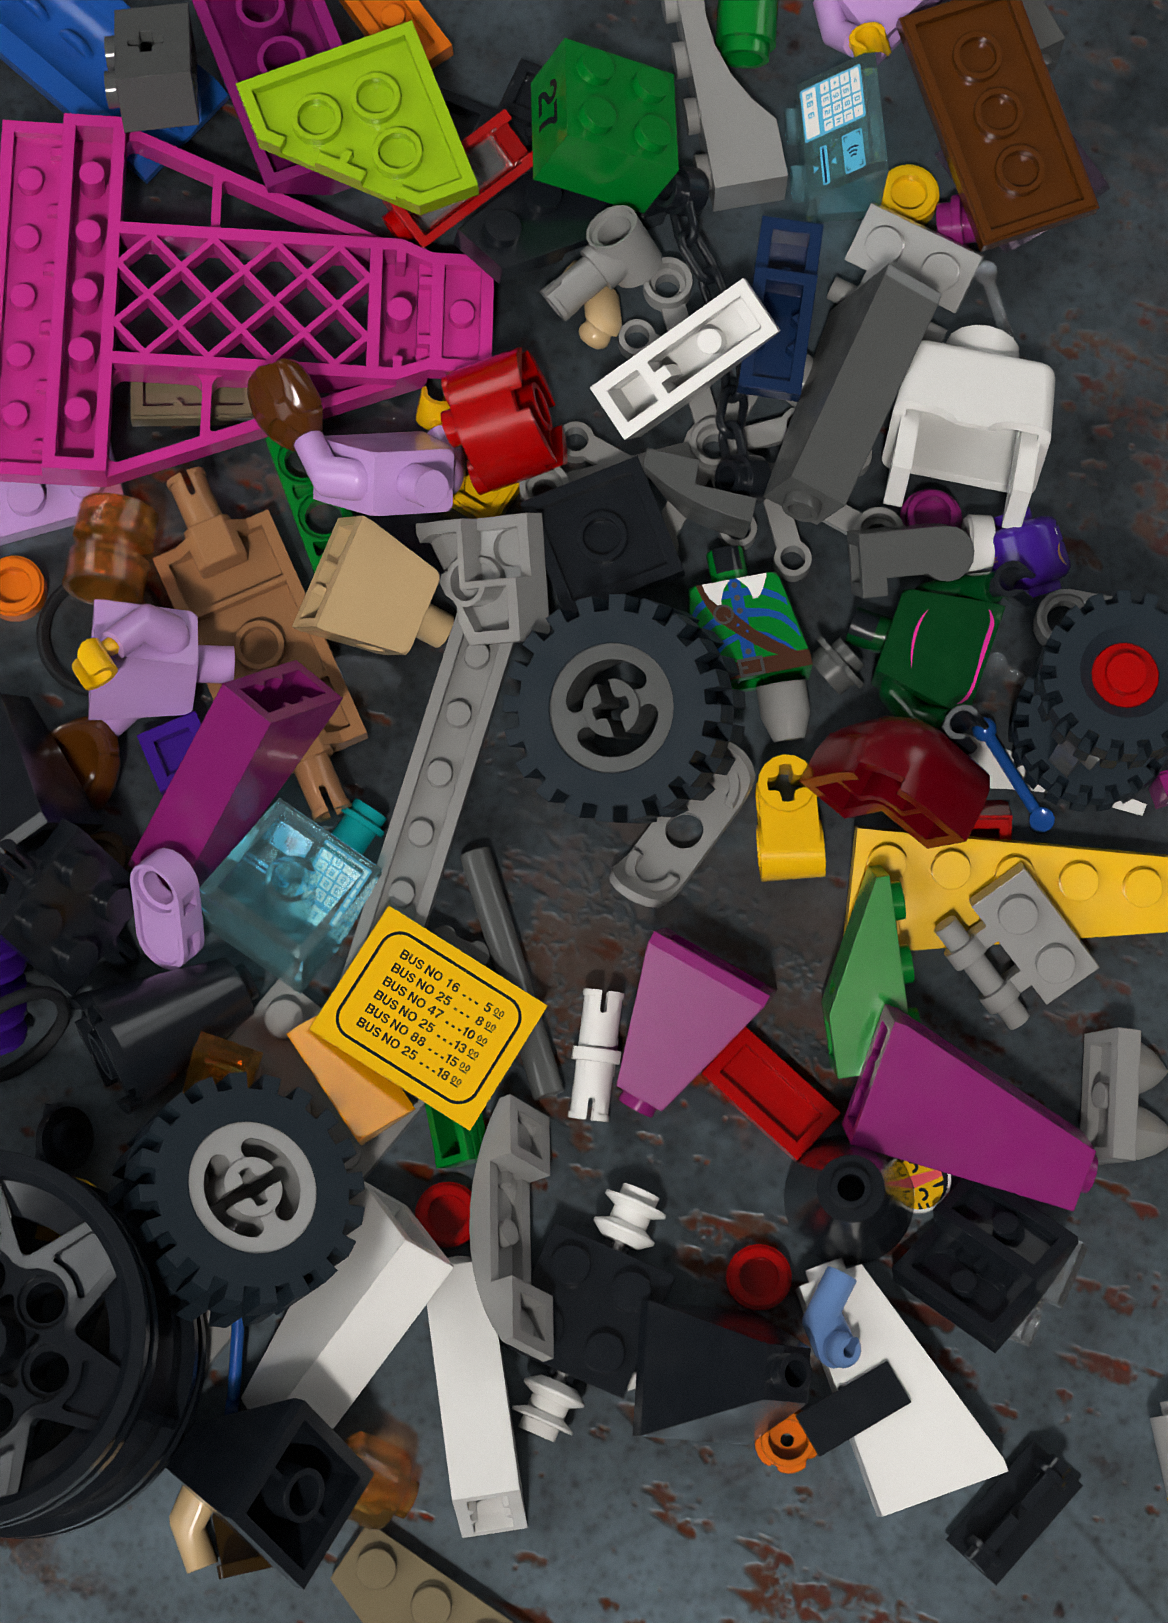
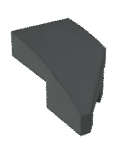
(704, 505)

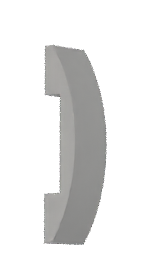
(509, 1159)

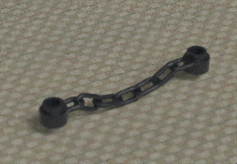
(738, 472)

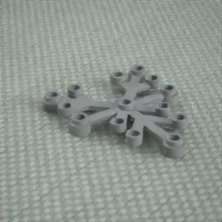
(704, 430)

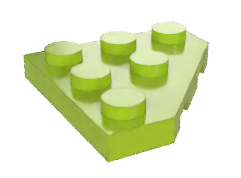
(365, 120)

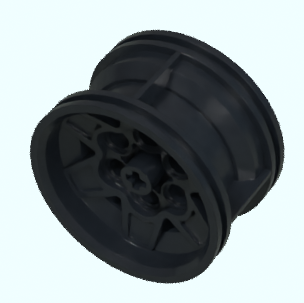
(123, 1406)

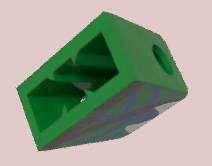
(751, 621)

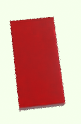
(770, 1094)

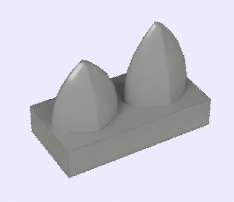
(1113, 1077)

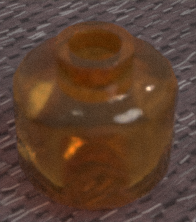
(391, 1487)

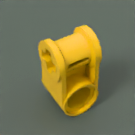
(788, 832)

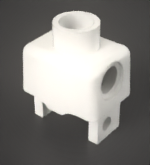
(972, 418)

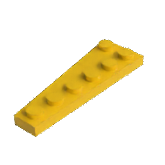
(1091, 887)

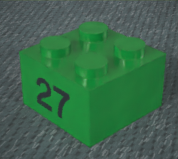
(603, 126)

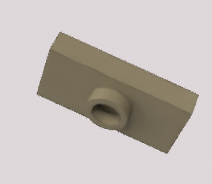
(181, 405)

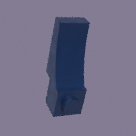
(786, 286)

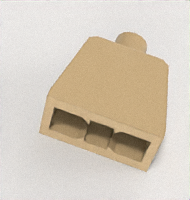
(372, 593)

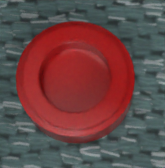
(445, 1214)
(758, 1277)

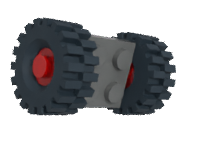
(1097, 704)

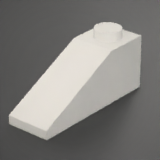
(685, 361)

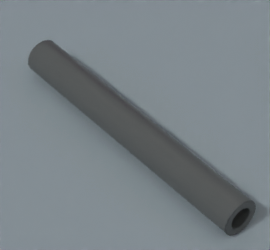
(510, 964)

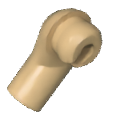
(602, 318)
(189, 1529)

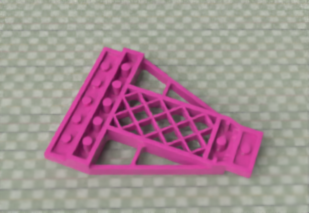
(62, 297)

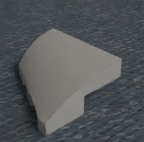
(493, 574)

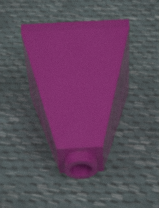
(682, 1019)

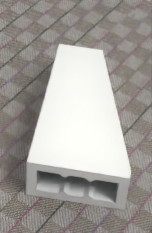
(355, 1319)
(474, 1408)
(929, 1442)

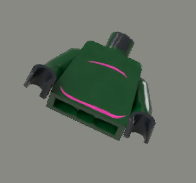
(939, 647)

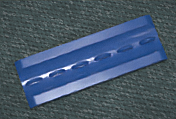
(63, 57)

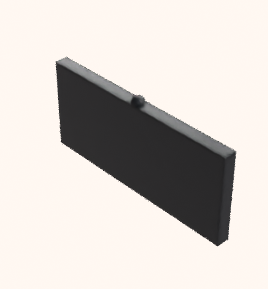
(853, 1409)

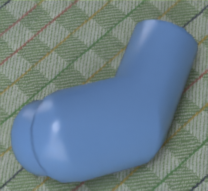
(826, 1324)

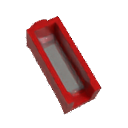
(496, 161)

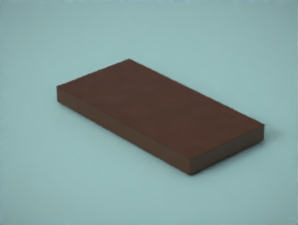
(997, 118)

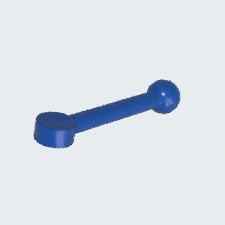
(1040, 818)
(233, 1400)

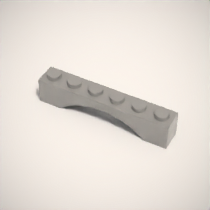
(735, 134)

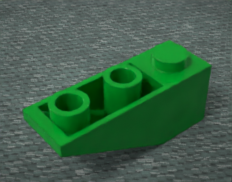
(867, 973)

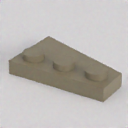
(395, 1585)

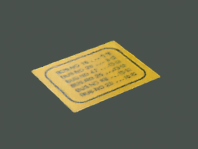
(428, 1018)

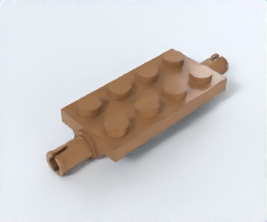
(248, 598)

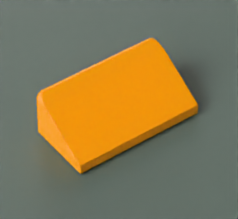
(357, 1092)

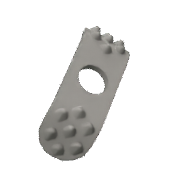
(657, 869)

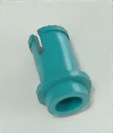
(359, 826)

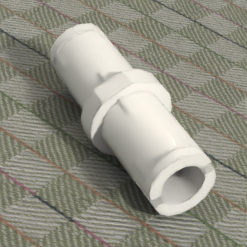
(596, 1055)

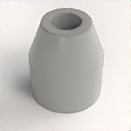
(784, 709)

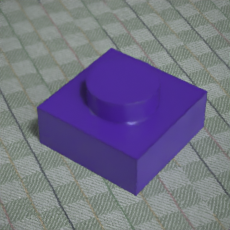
(167, 746)

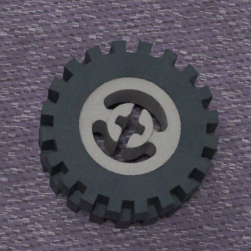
(247, 1256)

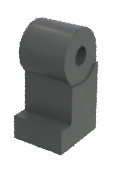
(903, 551)

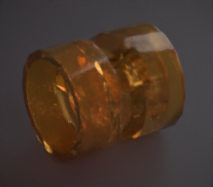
(110, 540)

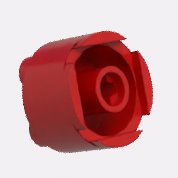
(503, 420)

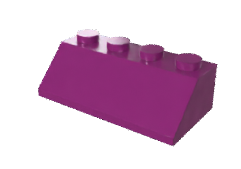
(256, 39)

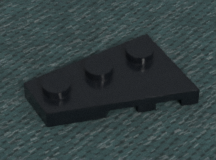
(533, 227)

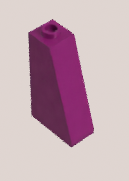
(238, 764)
(956, 1116)

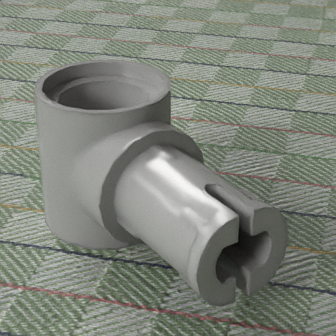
(616, 255)

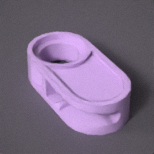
(167, 921)

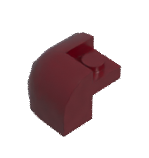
(904, 772)

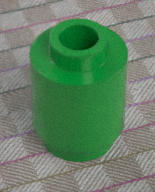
(746, 31)

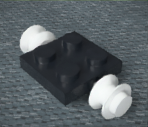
(594, 1309)

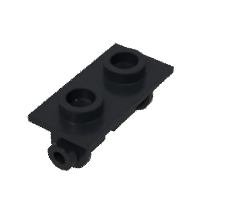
(1014, 1512)

